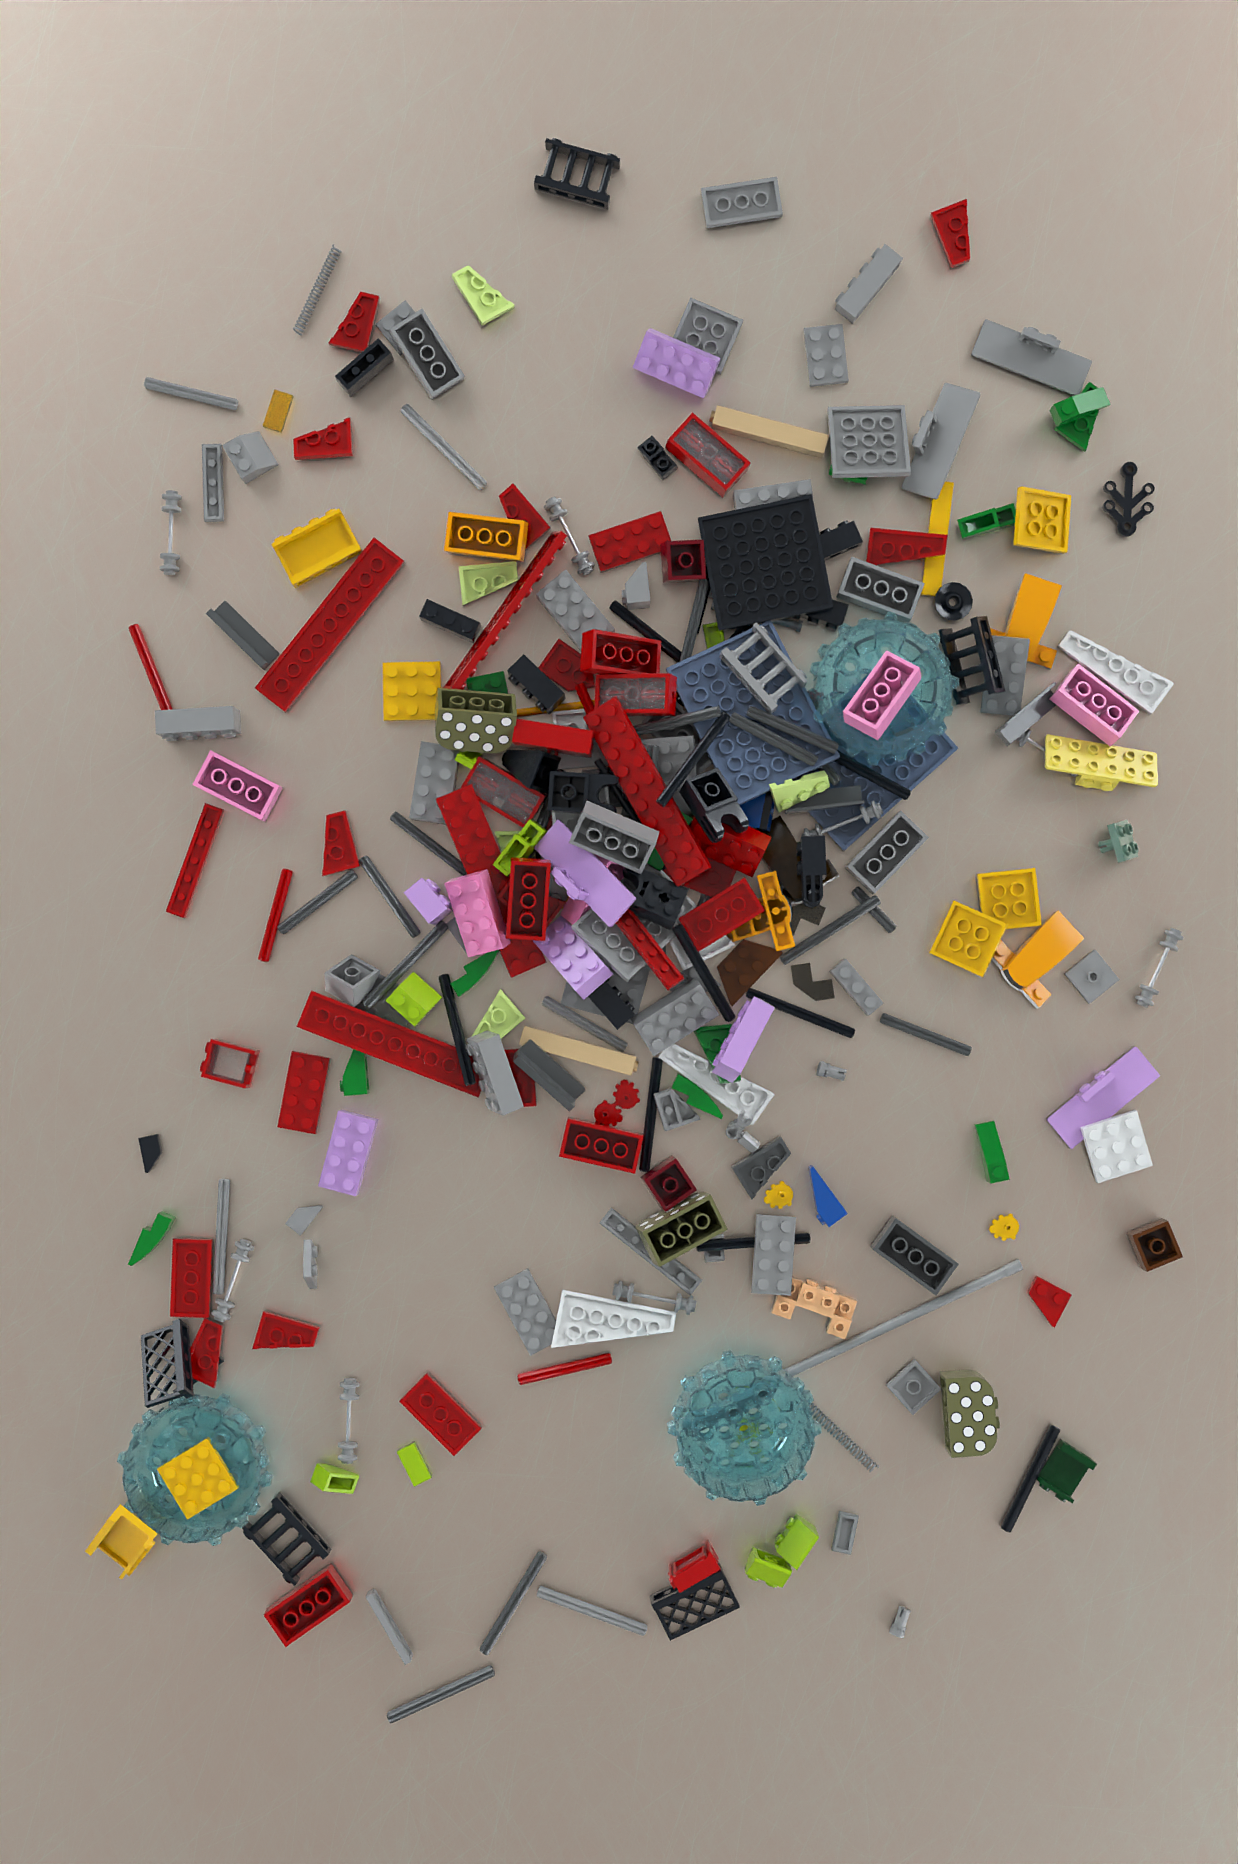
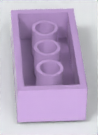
(676, 363)
(428, 901)
(573, 958)
(742, 1039)
(348, 1152)

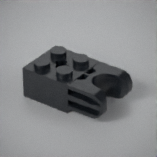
(585, 788)
(713, 803)
(811, 868)
(649, 892)

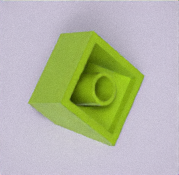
(414, 999)
(796, 1540)
(767, 1567)

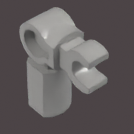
(735, 1131)

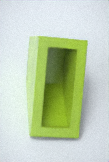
(334, 1479)

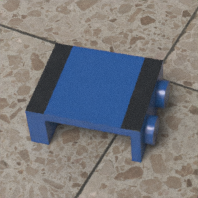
(760, 811)

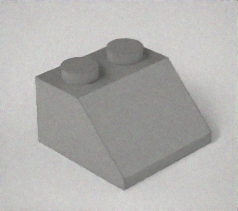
(250, 455)
(637, 589)
(351, 980)

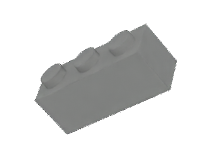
(856, 987)

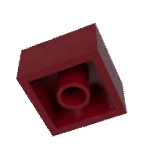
(683, 561)
(668, 1183)

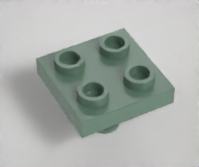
(1120, 841)

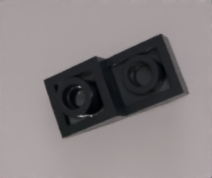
(657, 457)

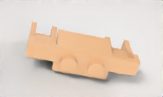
(819, 1300)

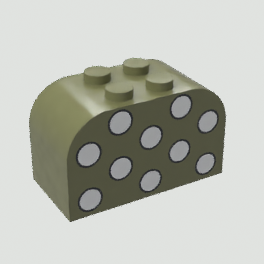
(474, 720)
(681, 1228)
(968, 1413)

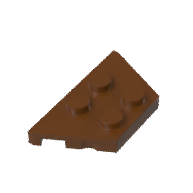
(744, 967)

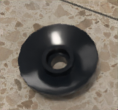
(959, 594)

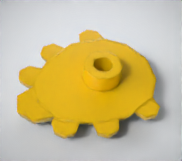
(779, 1195)
(1005, 1227)

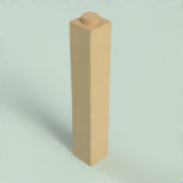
(769, 431)
(580, 1051)

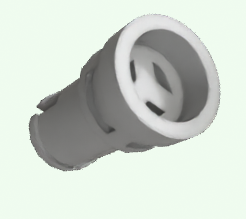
(825, 1069)
(898, 1626)

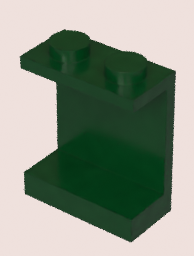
(1064, 1470)

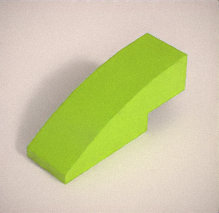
(520, 845)

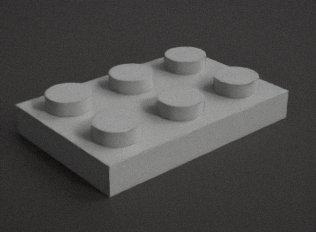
(826, 355)

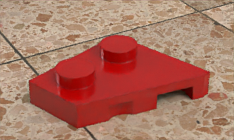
(1049, 1299)

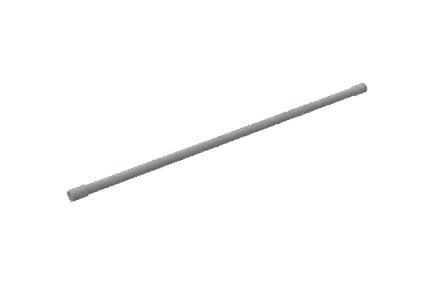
(1006, 1271)

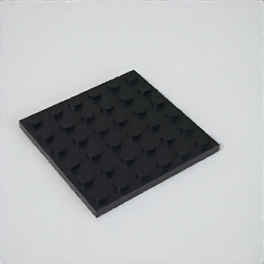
(765, 563)

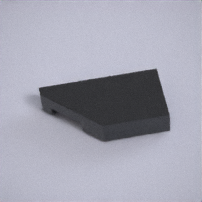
(150, 1150)

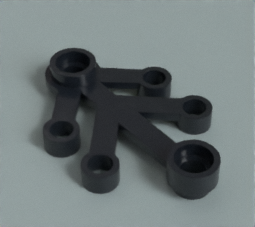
(1127, 502)

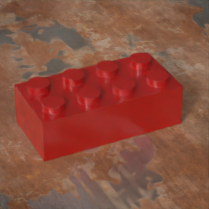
(619, 653)
(737, 850)
(528, 899)
(601, 1145)
(308, 1605)

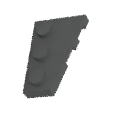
(758, 1167)

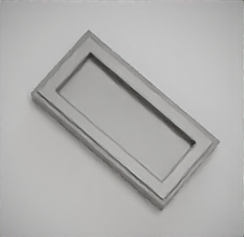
(845, 1532)

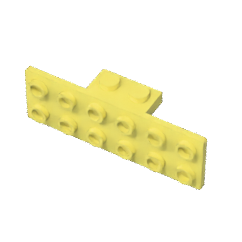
(1100, 764)

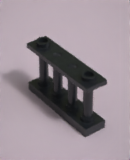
(581, 192)
(987, 654)
(305, 1534)

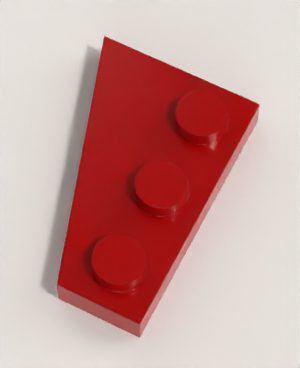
(952, 230)
(357, 326)
(519, 508)
(340, 848)

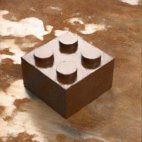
(1154, 1244)

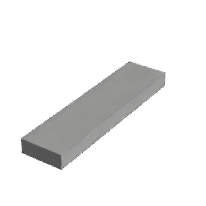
(213, 482)
(389, 1626)

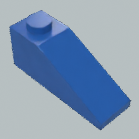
(825, 1201)

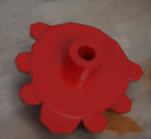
(626, 1095)
(607, 1114)

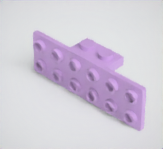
(584, 875)
(1103, 1096)

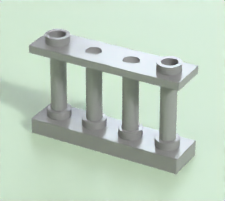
(756, 687)

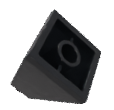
(531, 767)

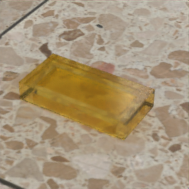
(278, 411)

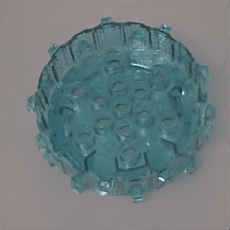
(863, 648)
(161, 1438)
(786, 1448)

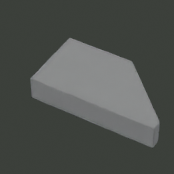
(302, 1218)

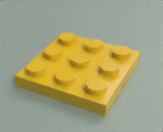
(1042, 520)
(410, 690)
(1010, 897)
(968, 938)
(197, 1478)

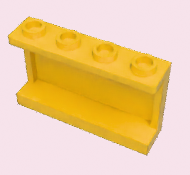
(316, 547)
(124, 1540)

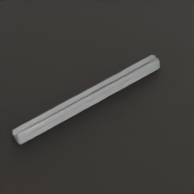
(443, 446)
(221, 1236)
(592, 1610)

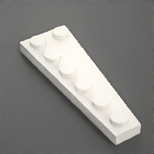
(1130, 679)
(735, 1095)

